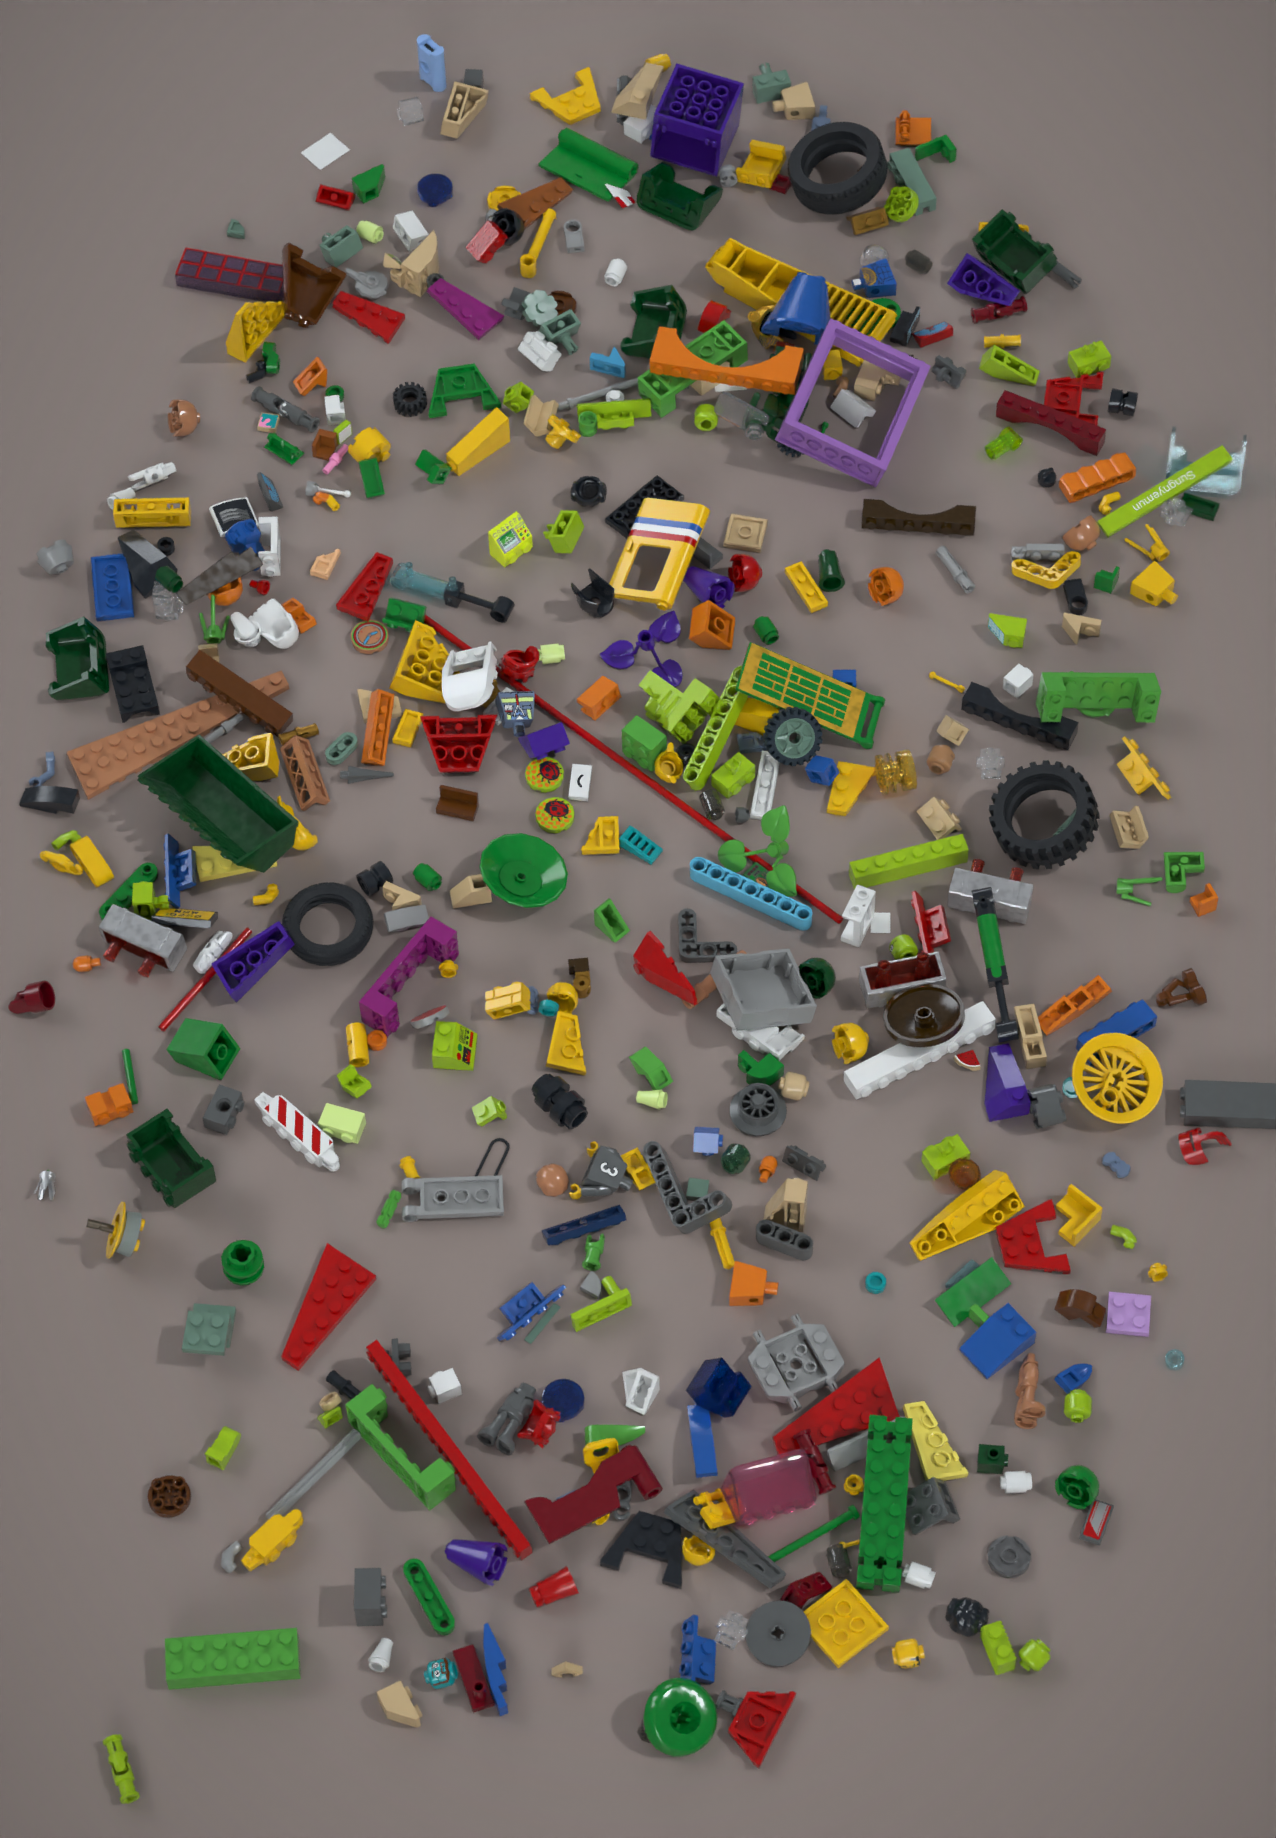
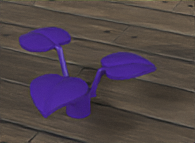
(665, 628)

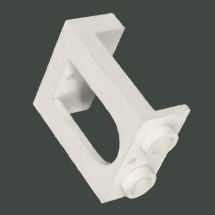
(270, 537)
(860, 915)

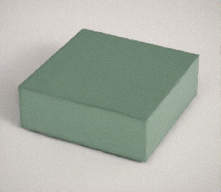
(697, 1188)

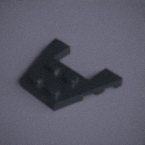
(652, 1538)

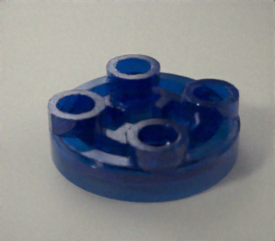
(435, 189)
(565, 1397)

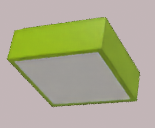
(343, 431)

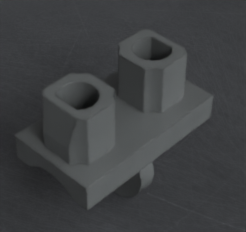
(948, 372)
(401, 1350)

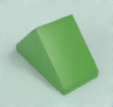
(610, 921)

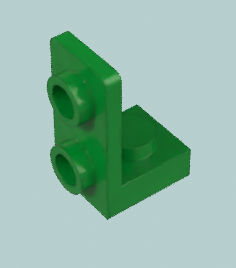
(939, 144)
(437, 469)

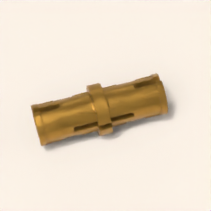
(303, 732)

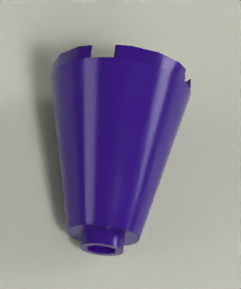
(709, 586)
(478, 1558)

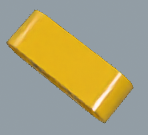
(91, 861)

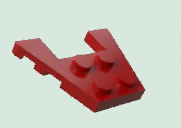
(1065, 394)
(1022, 1245)

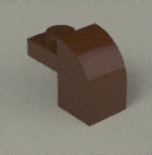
(1080, 1304)

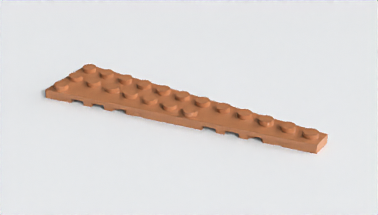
(130, 750)

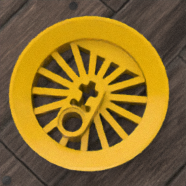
(1129, 1052)

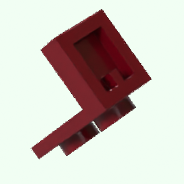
(806, 1588)

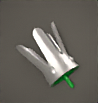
(46, 1179)

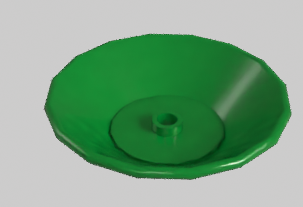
(528, 858)

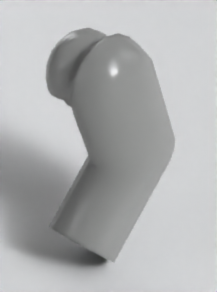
(228, 1557)

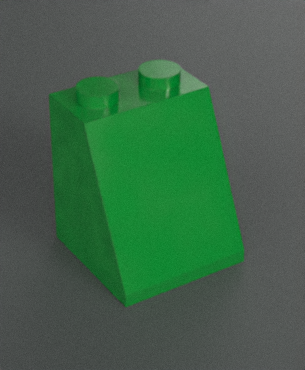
(204, 1047)

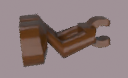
(1190, 982)

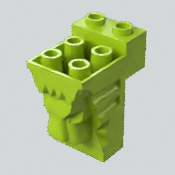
(678, 711)

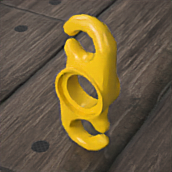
(61, 862)

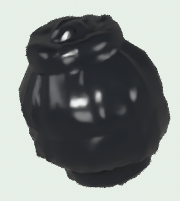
(588, 491)
(966, 1616)

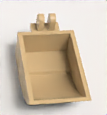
(418, 267)

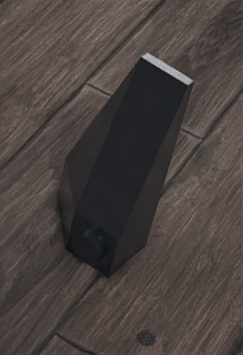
(142, 561)

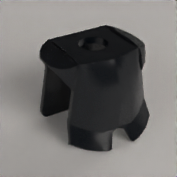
(596, 589)

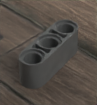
(790, 1247)

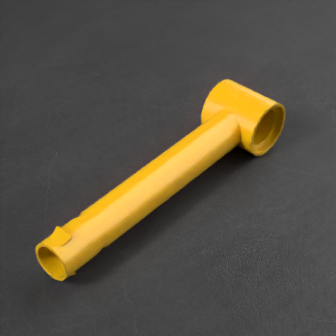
(528, 261)

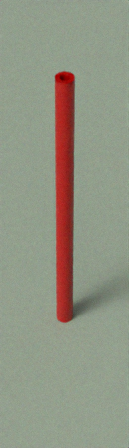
(201, 983)

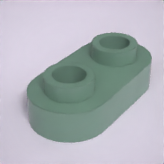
(340, 749)

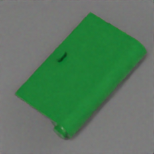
(588, 164)

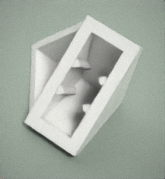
(640, 1389)

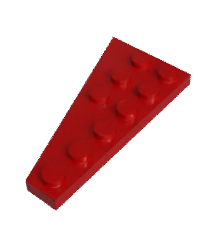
(331, 1295)
(843, 1410)

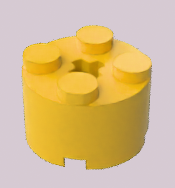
(370, 444)

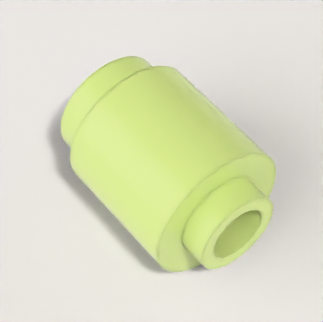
(370, 231)
(551, 653)

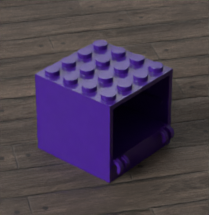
(696, 119)

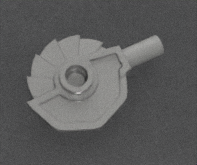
(369, 284)

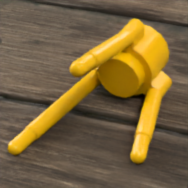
(1158, 549)

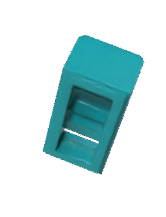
(636, 835)

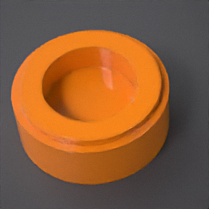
(377, 1040)

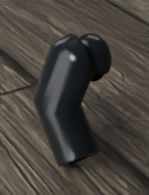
(259, 372)

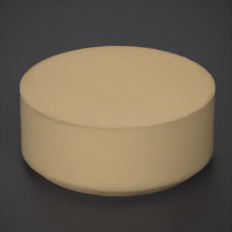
(330, 1401)

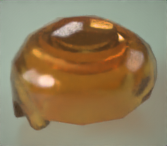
(964, 1173)

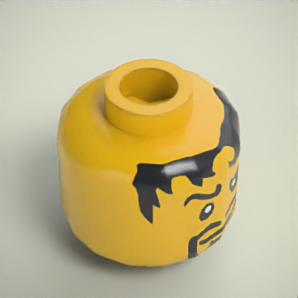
(907, 1653)

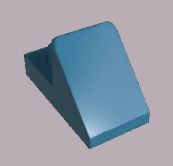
(610, 365)

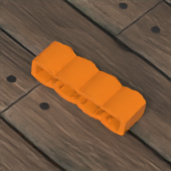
(1099, 477)

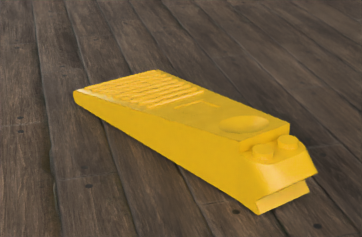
(763, 280)

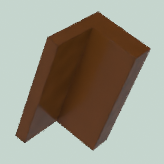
(457, 803)

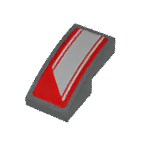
(1096, 1522)

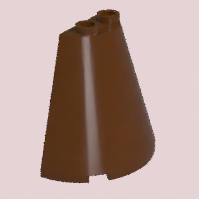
(307, 287)

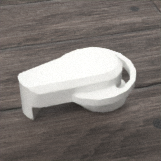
(246, 630)

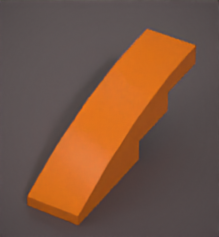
(1073, 1006)

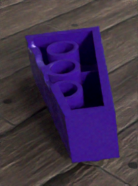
(252, 960)

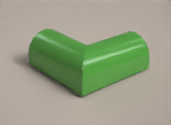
(1178, 864)

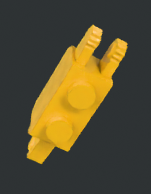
(272, 1539)

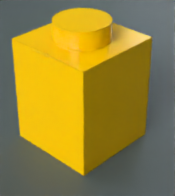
(833, 366)

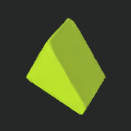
(330, 1417)

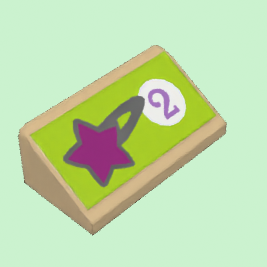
(391, 261)

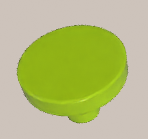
(901, 204)

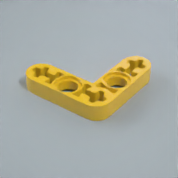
(1048, 578)

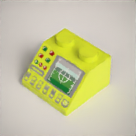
(509, 540)

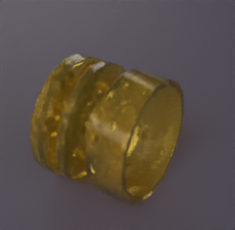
(890, 772)

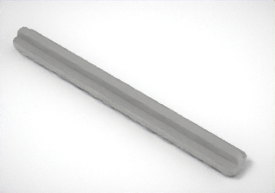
(315, 1474)

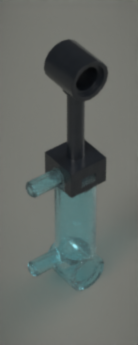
(451, 591)

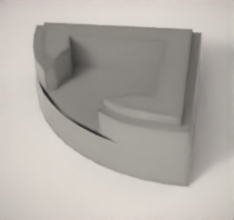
(592, 1285)

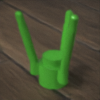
(213, 633)
(1125, 886)

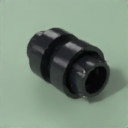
(564, 1105)

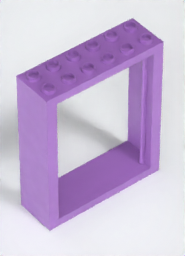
(829, 449)

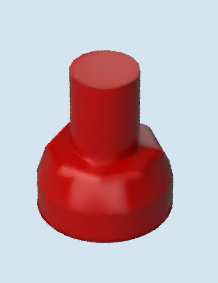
(262, 586)

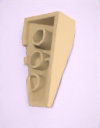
(639, 93)

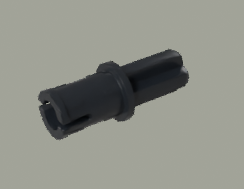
(344, 1386)

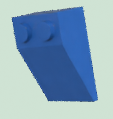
(998, 1341)

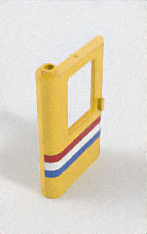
(661, 525)

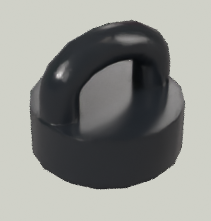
(1047, 477)

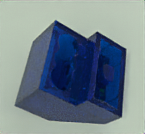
(718, 1387)

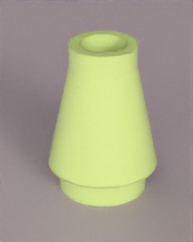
(653, 1098)

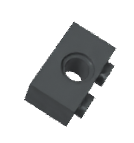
(223, 1099)

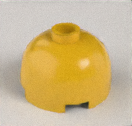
(850, 1042)

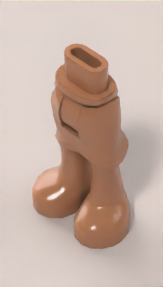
(1027, 1408)

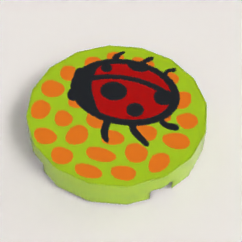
(544, 774)
(554, 815)

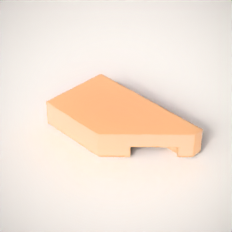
(324, 565)

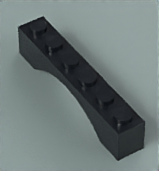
(982, 703)

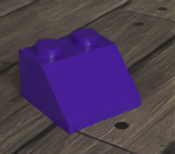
(545, 740)

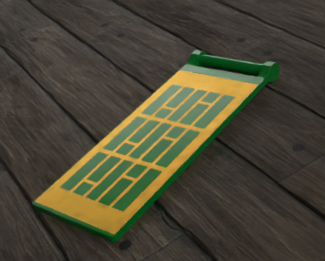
(791, 684)

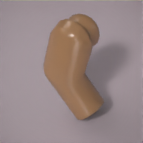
(842, 384)

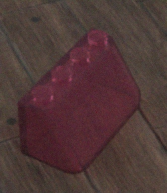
(769, 1487)

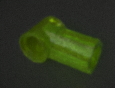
(1007, 440)

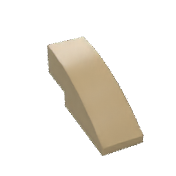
(1030, 1036)

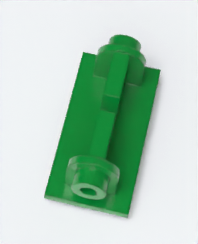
(283, 449)

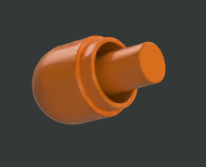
(85, 963)
(767, 1168)

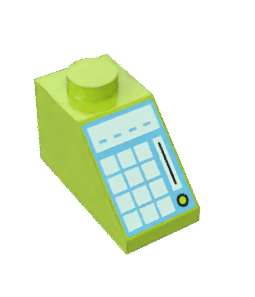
(1008, 629)

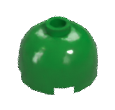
(1078, 1486)

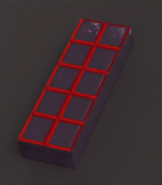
(230, 275)

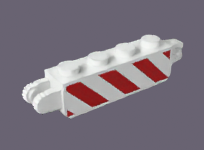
(298, 1130)

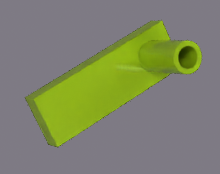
(614, 1303)

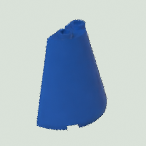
(801, 307)

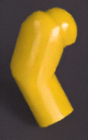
(1107, 500)
(271, 893)

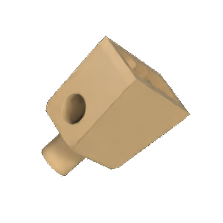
(796, 102)

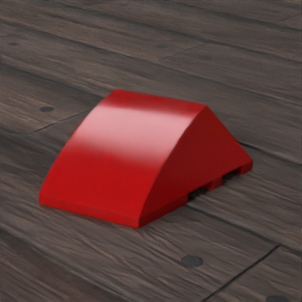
(458, 742)

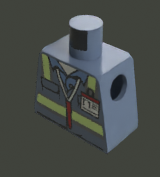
(516, 710)

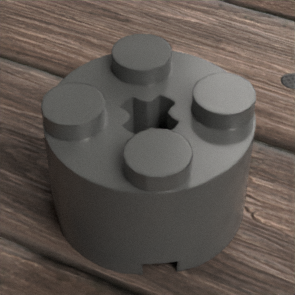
(1046, 1106)

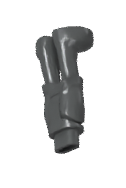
(516, 1408)

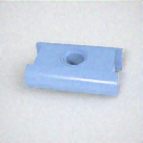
(431, 63)

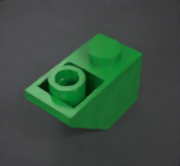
(369, 183)

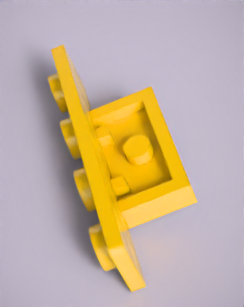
(1138, 772)

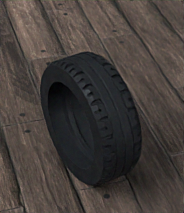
(827, 141)

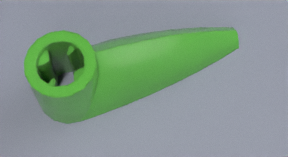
(621, 1433)

